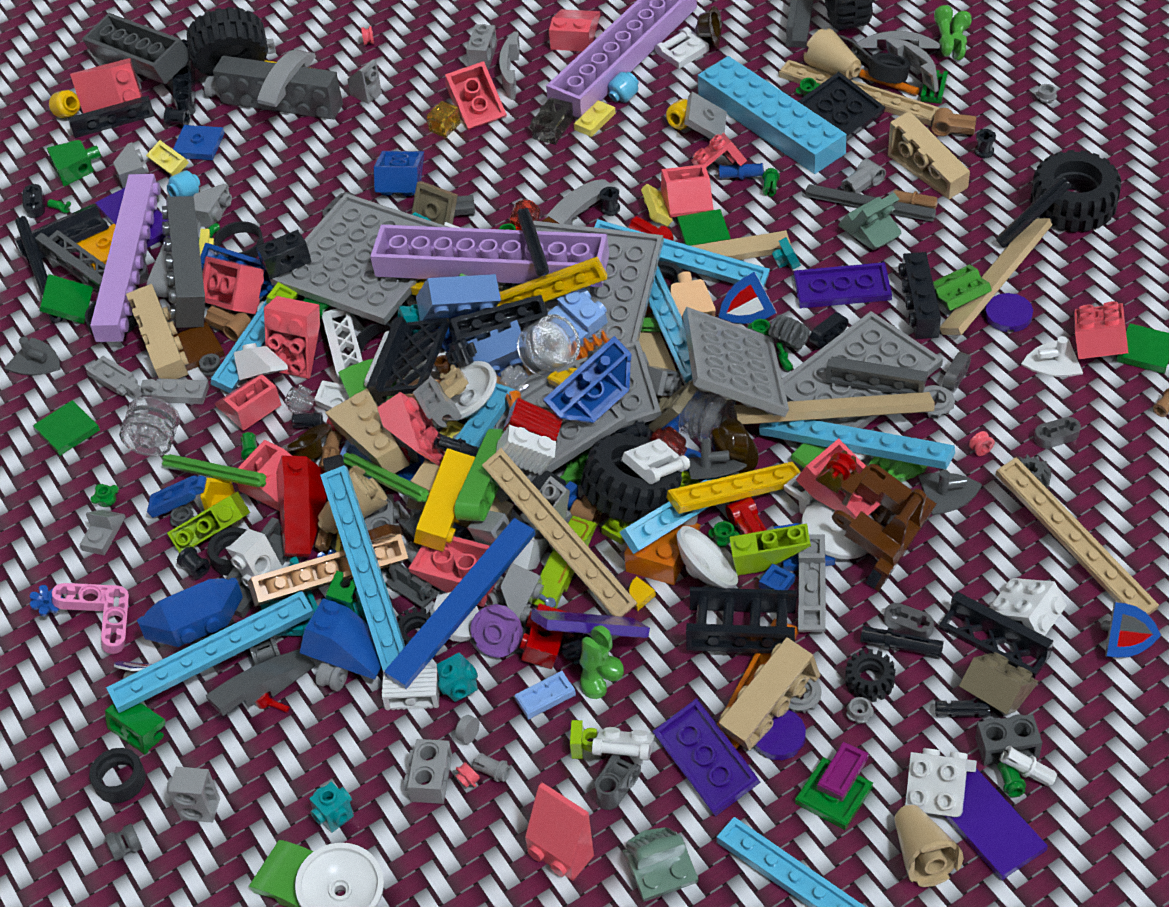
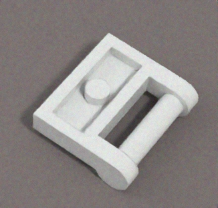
(685, 52)
(650, 456)
(617, 742)

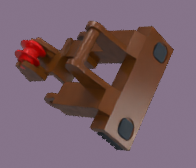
(874, 485)

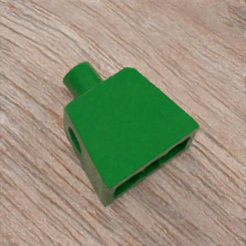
(72, 160)

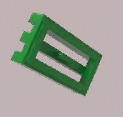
(931, 98)

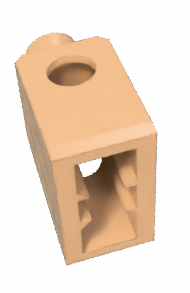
(692, 294)

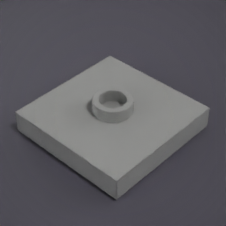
(704, 116)

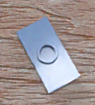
(545, 695)

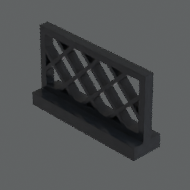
(394, 354)

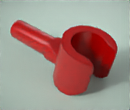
(265, 701)

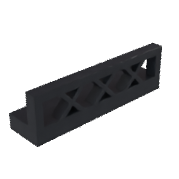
(111, 116)
(75, 226)
(1005, 630)

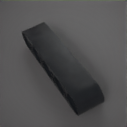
(184, 86)

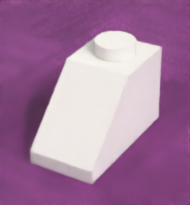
(257, 361)

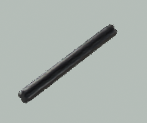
(34, 257)

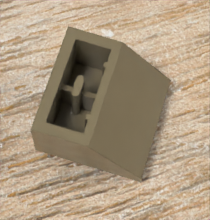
(998, 682)

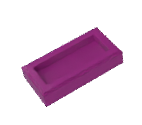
(842, 771)

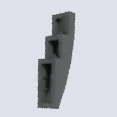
(268, 676)

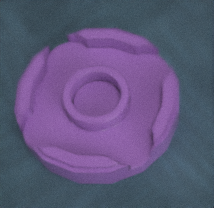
(496, 630)

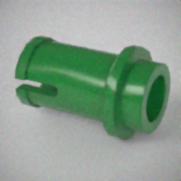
(770, 179)
(248, 444)
(1014, 785)

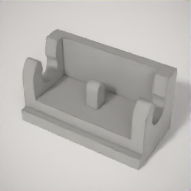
(436, 402)

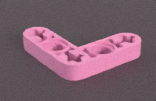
(103, 603)

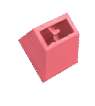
(686, 190)
(250, 402)

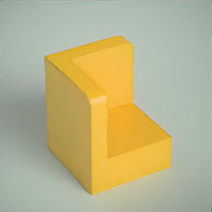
(216, 491)

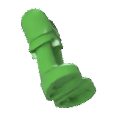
(957, 24)
(598, 664)

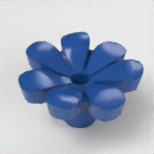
(43, 601)

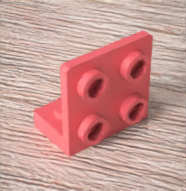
(718, 145)

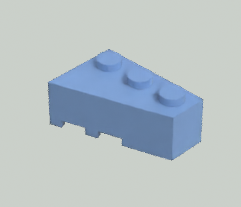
(457, 296)
(499, 349)

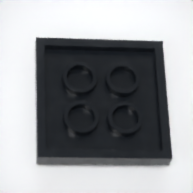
(843, 104)

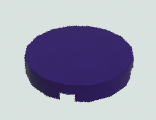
(1009, 312)
(784, 737)

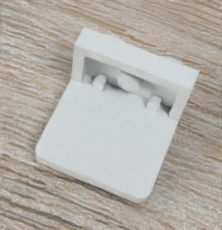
(1032, 602)
(938, 781)

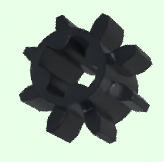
(461, 353)
(573, 646)

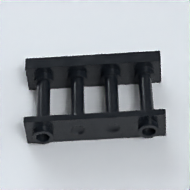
(739, 638)

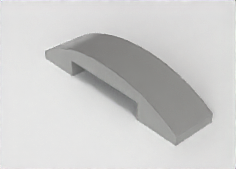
(923, 41)
(509, 52)
(918, 59)
(280, 75)
(578, 201)
(812, 586)

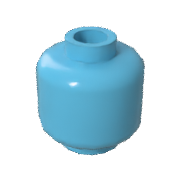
(623, 87)
(183, 184)

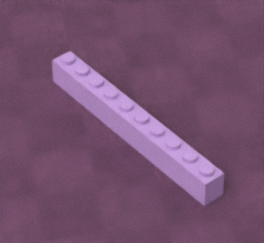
(125, 258)

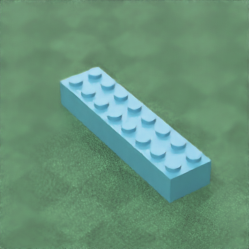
(772, 114)

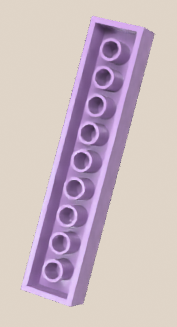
(617, 50)
(448, 251)

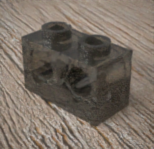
(552, 120)

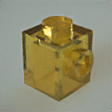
(443, 119)

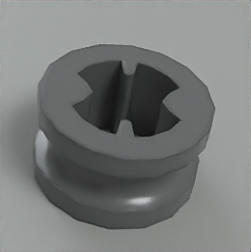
(206, 362)

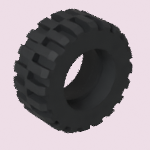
(849, 13)
(225, 34)
(1085, 173)
(617, 487)

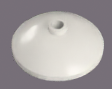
(481, 386)
(819, 521)
(705, 559)
(339, 868)

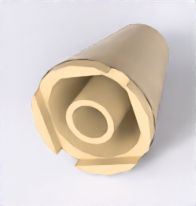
(831, 54)
(369, 495)
(925, 847)

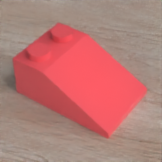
(573, 29)
(106, 85)
(474, 95)
(232, 285)
(808, 481)
(448, 567)
(559, 833)

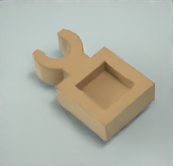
(453, 382)

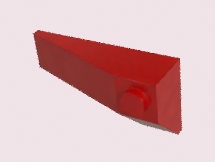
(300, 502)

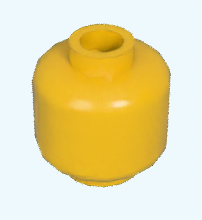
(64, 104)
(676, 114)

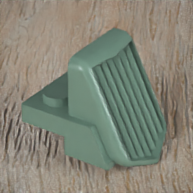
(872, 222)
(659, 862)

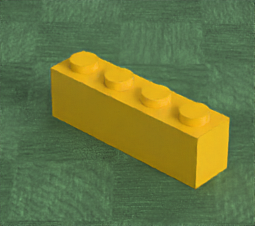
(439, 511)

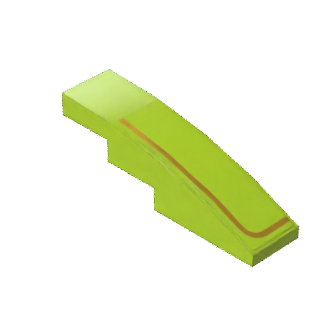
(557, 572)

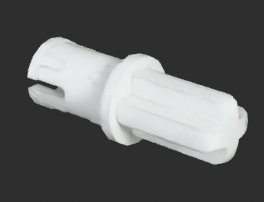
(1028, 766)

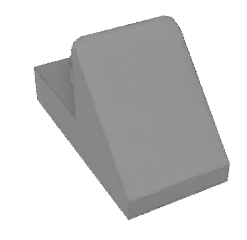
(102, 531)

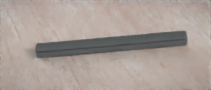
(859, 200)

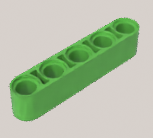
(479, 487)

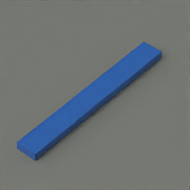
(459, 603)

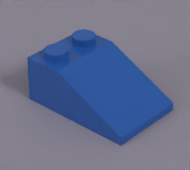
(398, 172)
(341, 639)

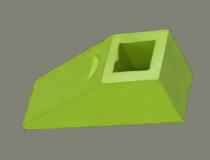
(209, 522)
(760, 549)

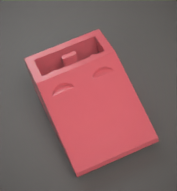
(1100, 330)
(292, 333)
(410, 424)
(266, 461)

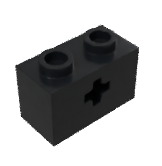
(283, 254)

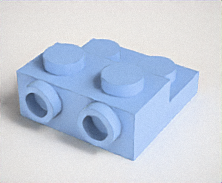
(581, 312)

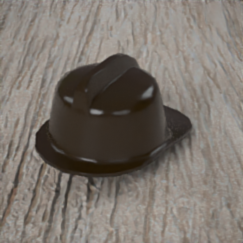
(710, 26)
(734, 438)
(309, 442)

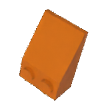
(659, 559)

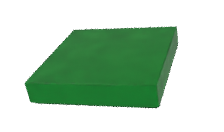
(703, 227)
(65, 298)
(1146, 348)
(66, 427)
(830, 808)

